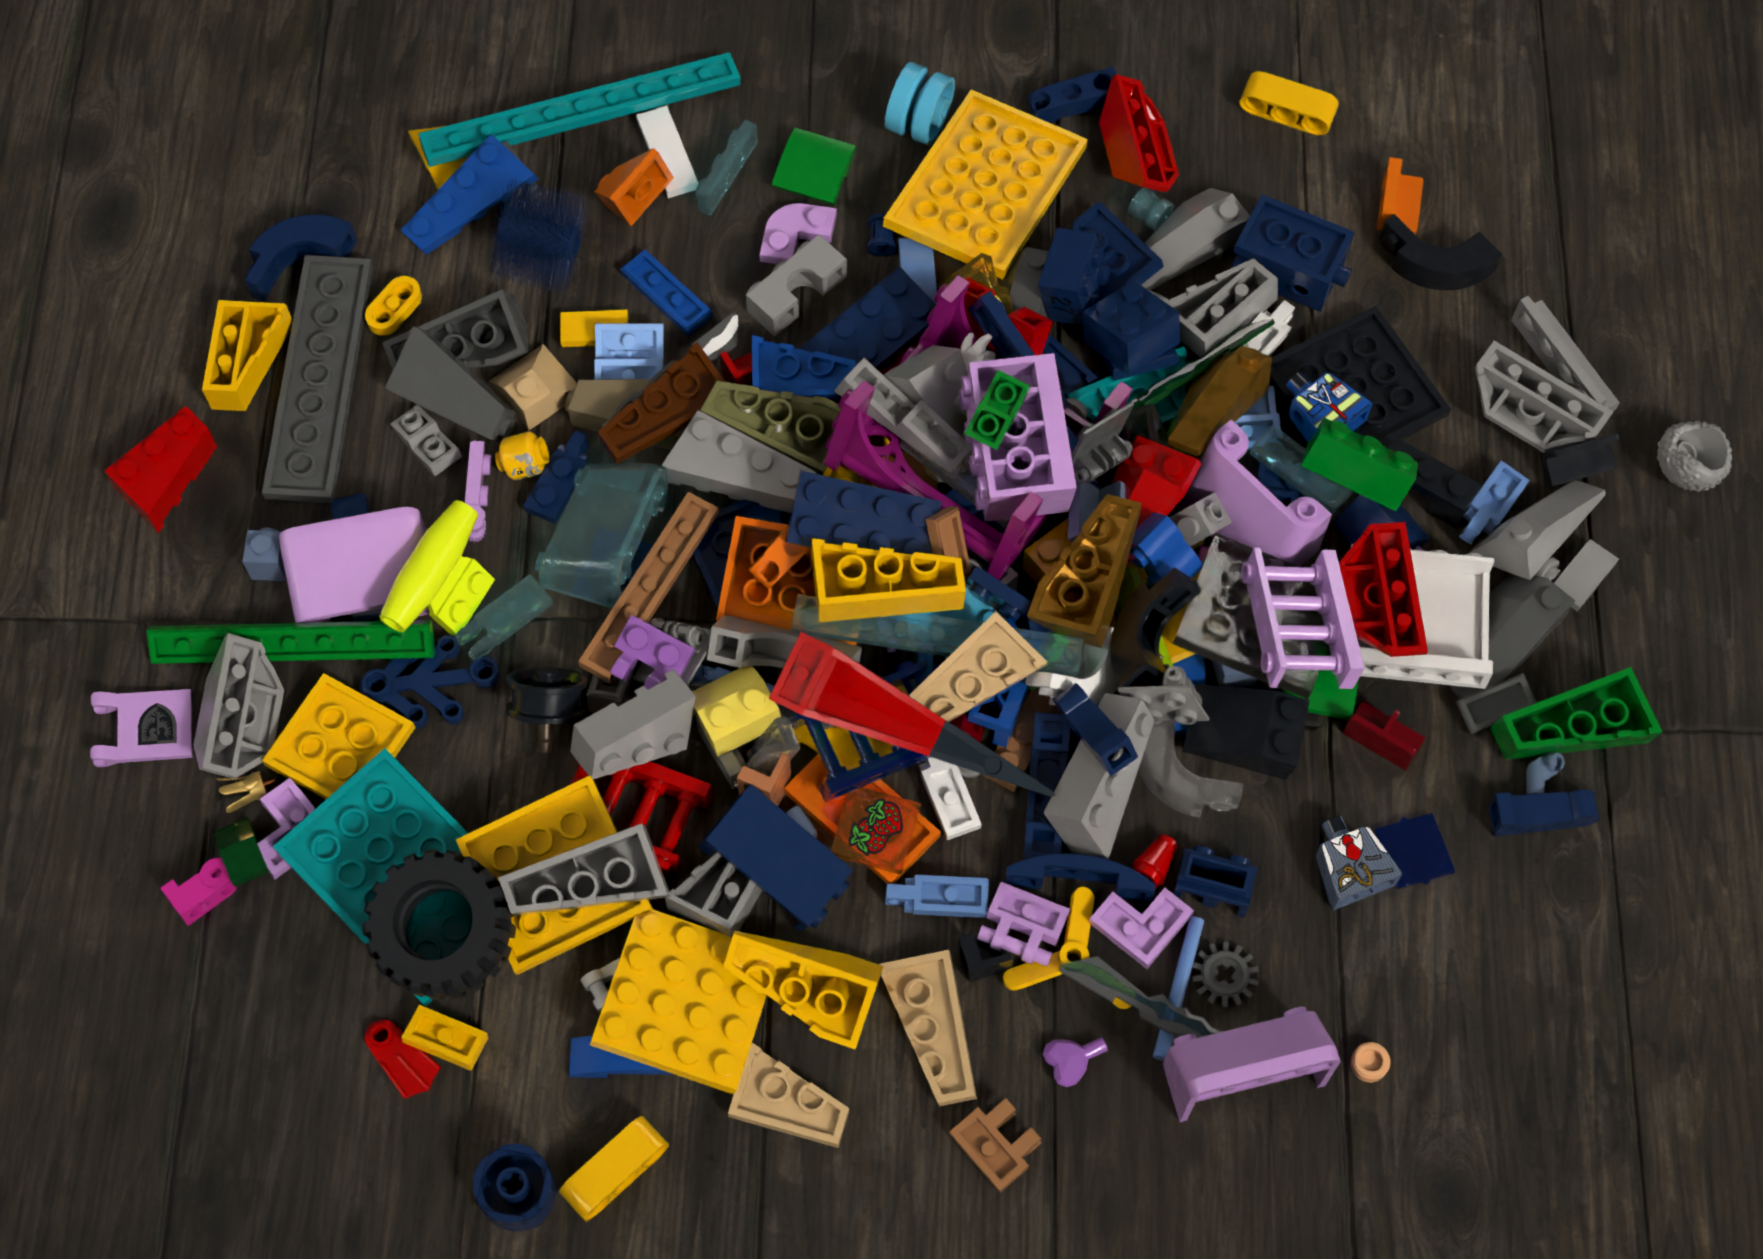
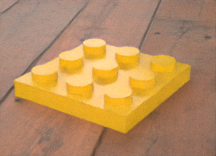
(335, 737)

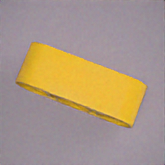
(1289, 103)
(613, 1168)

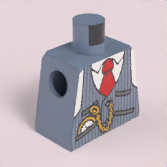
(1353, 864)

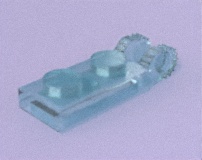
(505, 616)

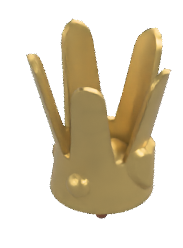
(252, 783)

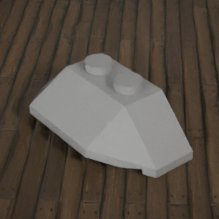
(1535, 402)
(238, 709)

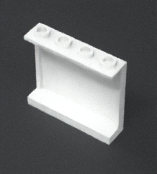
(1455, 622)

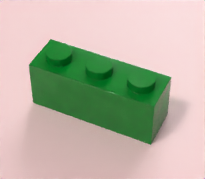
(1360, 463)

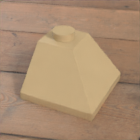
(534, 386)

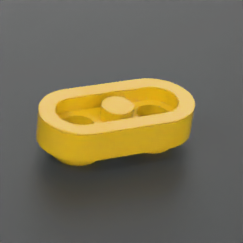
(390, 306)

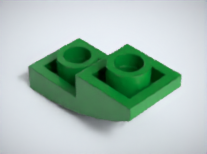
(997, 410)

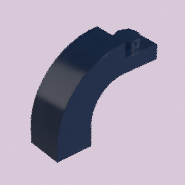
(290, 242)

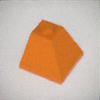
(634, 185)

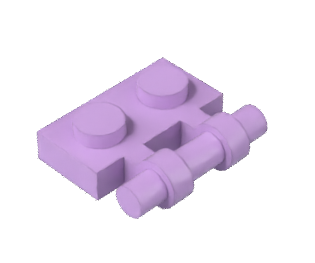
(1027, 914)

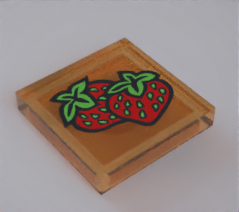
(876, 829)

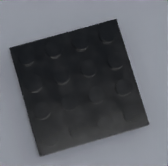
(1376, 365)

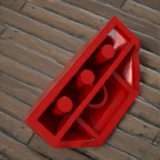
(1136, 136)
(1384, 591)

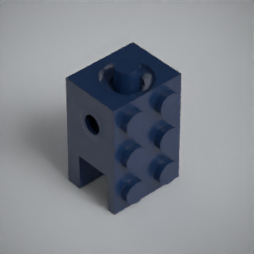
(1297, 249)

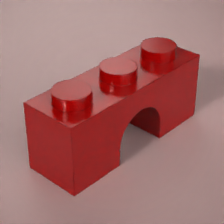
(1030, 324)

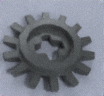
(1226, 959)

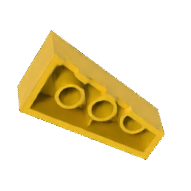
(882, 582)

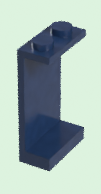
(778, 857)

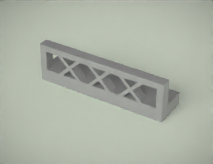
(1559, 351)

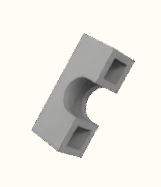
(813, 265)

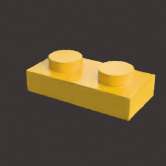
(445, 1037)

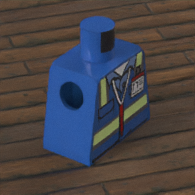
(1325, 398)

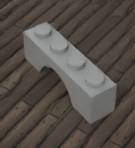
(751, 643)

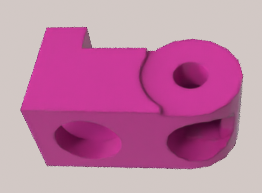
(201, 891)

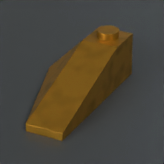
(1218, 396)
(1086, 581)

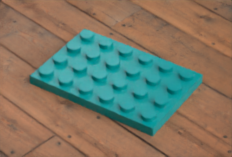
(364, 832)

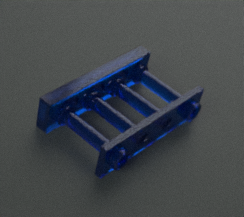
(871, 766)

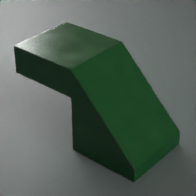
(240, 852)

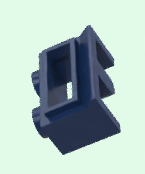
(1211, 890)

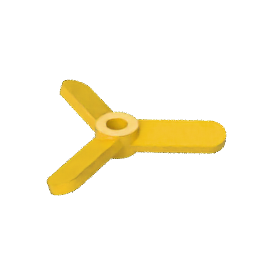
(1075, 943)

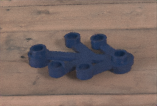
(425, 680)

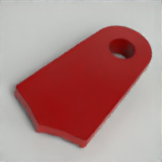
(407, 1067)

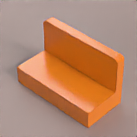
(1400, 196)

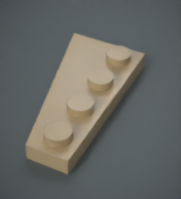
(979, 669)

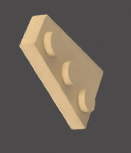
(785, 1102)

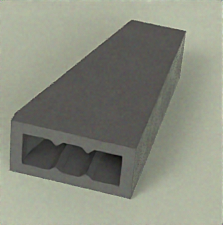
(446, 386)

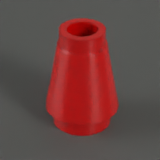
(1156, 859)

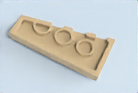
(931, 1014)

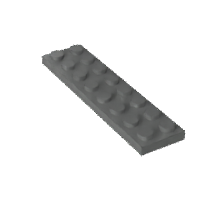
(318, 379)

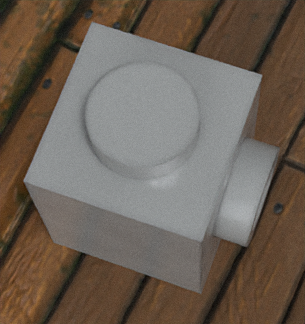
(1201, 519)

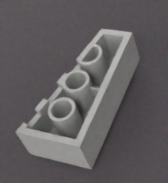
(732, 464)
(1088, 799)
(595, 874)

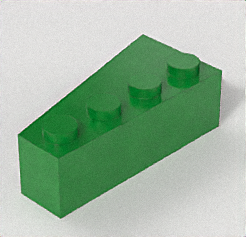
(1582, 719)

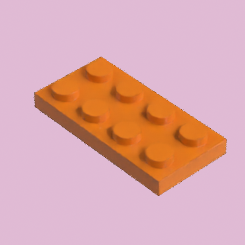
(805, 793)

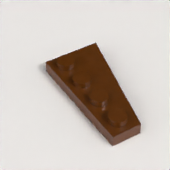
(662, 407)

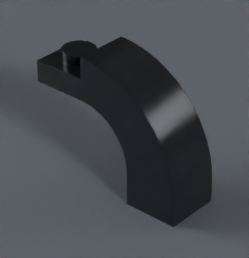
(1436, 266)
(1140, 627)

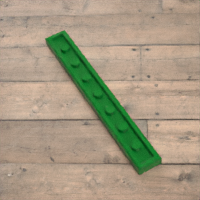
(294, 641)

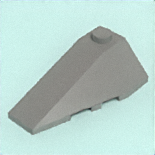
(1536, 533)

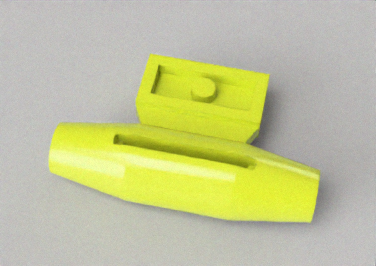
(439, 576)

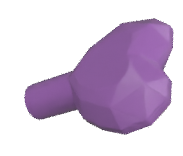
(1071, 1059)

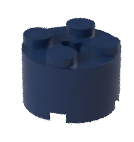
(501, 1170)

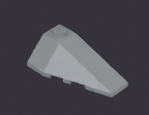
(1196, 233)

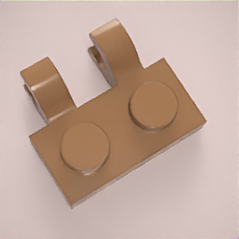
(989, 1149)

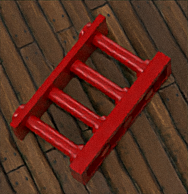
(657, 781)

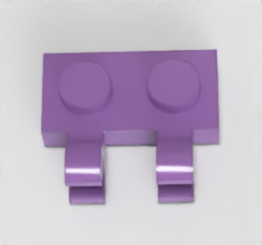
(652, 647)

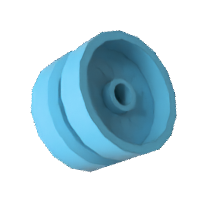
(919, 103)

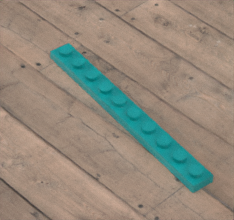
(581, 108)

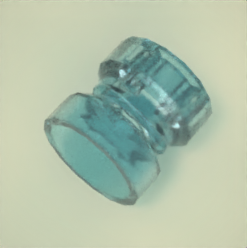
(1150, 208)

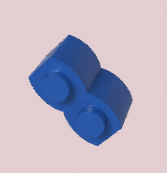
(1160, 548)

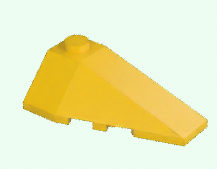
(814, 984)

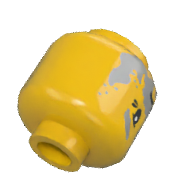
(522, 455)

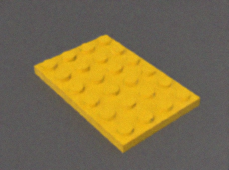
(985, 182)

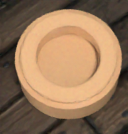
(1370, 1062)

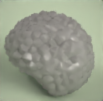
(1694, 455)

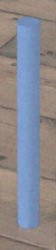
(1180, 980)

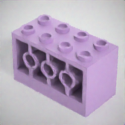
(1036, 447)

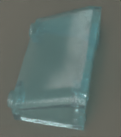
(602, 530)

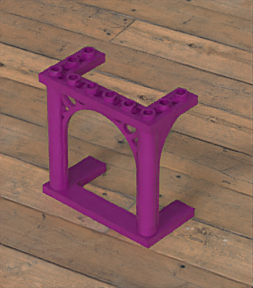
(852, 448)

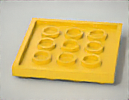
(537, 833)
(679, 1004)

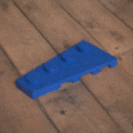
(468, 194)

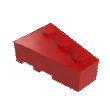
(162, 466)

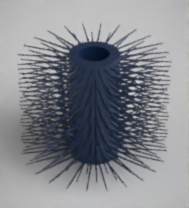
(538, 236)

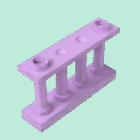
(1329, 602)

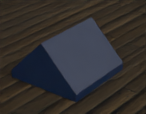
(1364, 511)

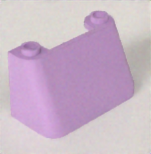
(1256, 514)
(347, 562)

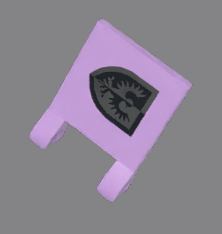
(149, 726)

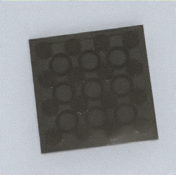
(1222, 621)

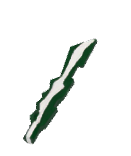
(1193, 368)

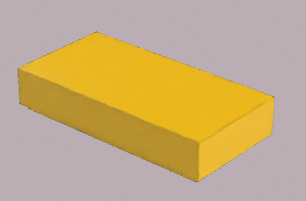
(578, 328)

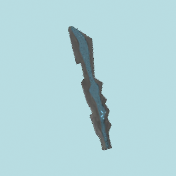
(1155, 1010)

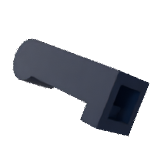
(1071, 96)
(1095, 729)
(1541, 811)

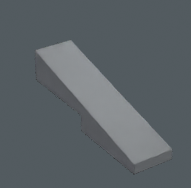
(910, 422)

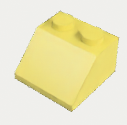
(734, 709)

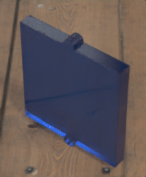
(1416, 850)

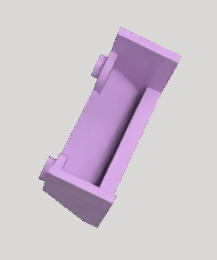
(1249, 1058)

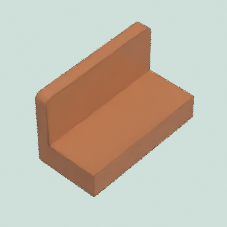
(770, 786)

